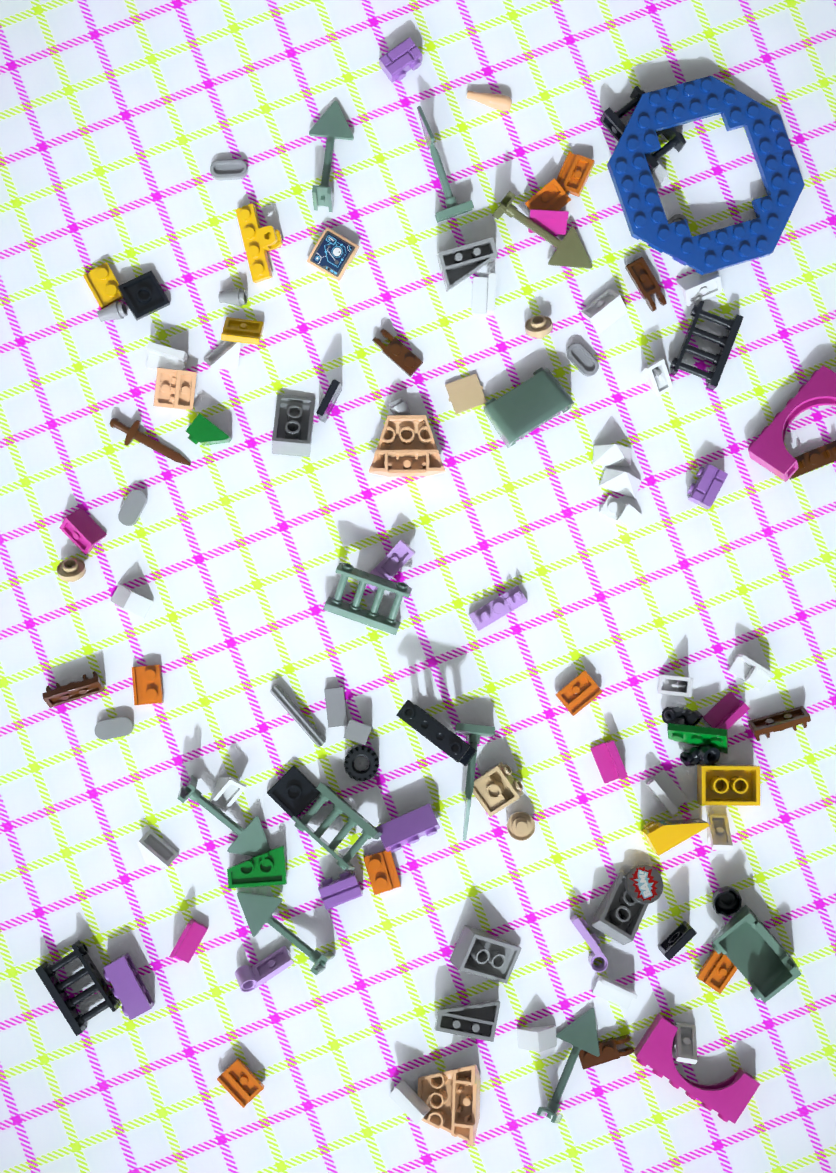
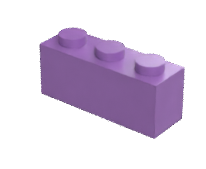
(408, 828)
(128, 986)

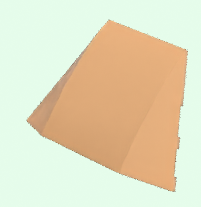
(406, 448)
(453, 1101)

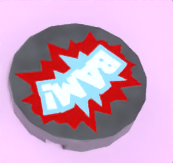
(644, 884)

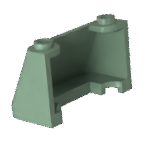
(527, 406)
(756, 954)

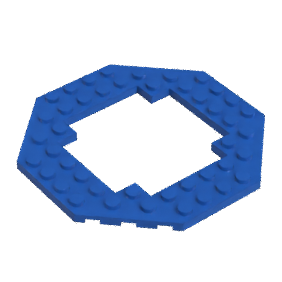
(640, 198)

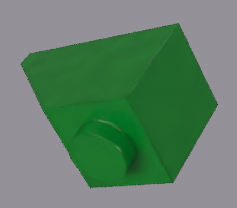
(205, 432)

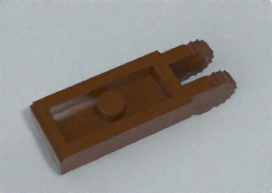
(645, 282)
(398, 353)
(608, 1052)

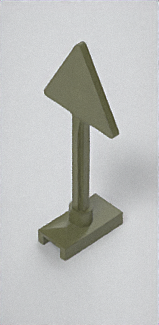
(568, 251)

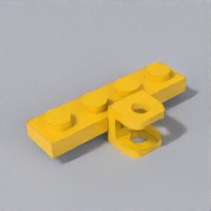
(257, 241)

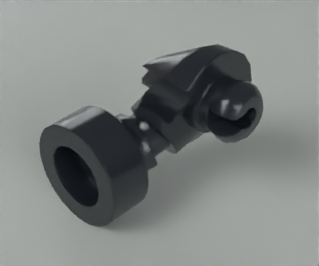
(674, 714)
(707, 754)

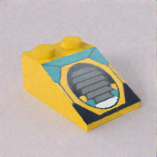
(669, 833)

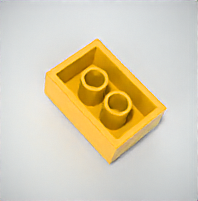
(728, 784)

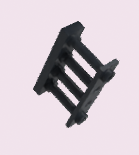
(616, 127)
(725, 343)
(436, 733)
(68, 1005)

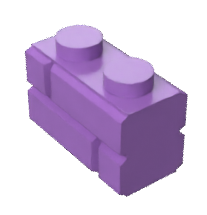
(401, 60)
(707, 486)
(340, 890)

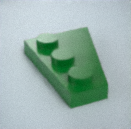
(699, 736)
(260, 870)

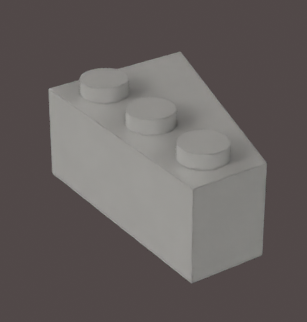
(465, 260)
(469, 1020)

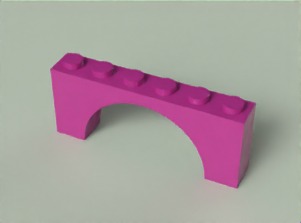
(769, 447)
(726, 1098)

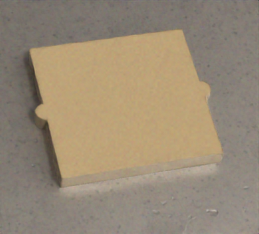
(465, 393)

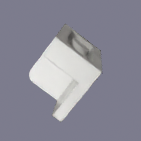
(750, 671)

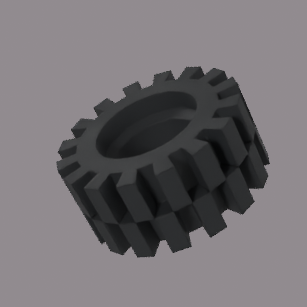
(361, 775)

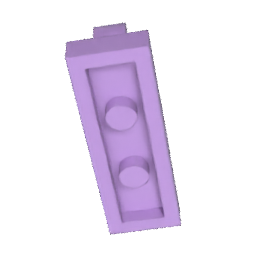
(498, 608)

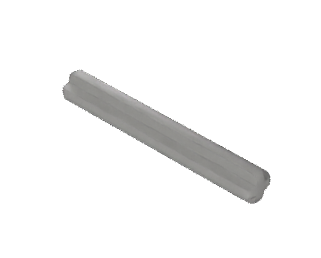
(298, 716)

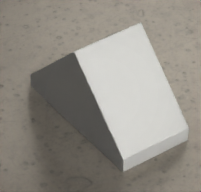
(657, 377)
(131, 601)
(675, 685)
(537, 1038)

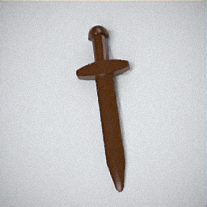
(134, 433)

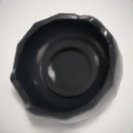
(726, 901)

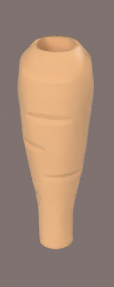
(496, 101)

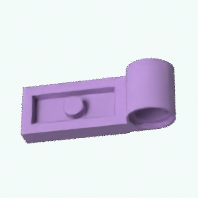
(393, 562)
(592, 941)
(252, 977)

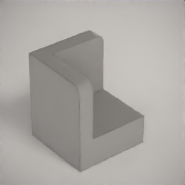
(357, 732)

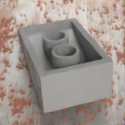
(293, 425)
(618, 913)
(484, 954)

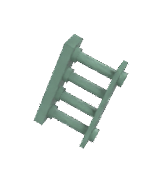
(354, 611)
(354, 819)

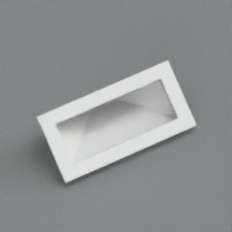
(224, 356)
(612, 455)
(620, 482)
(226, 792)
(156, 851)

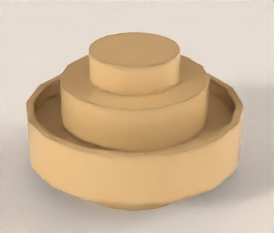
(538, 326)
(71, 569)
(520, 826)

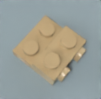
(497, 789)

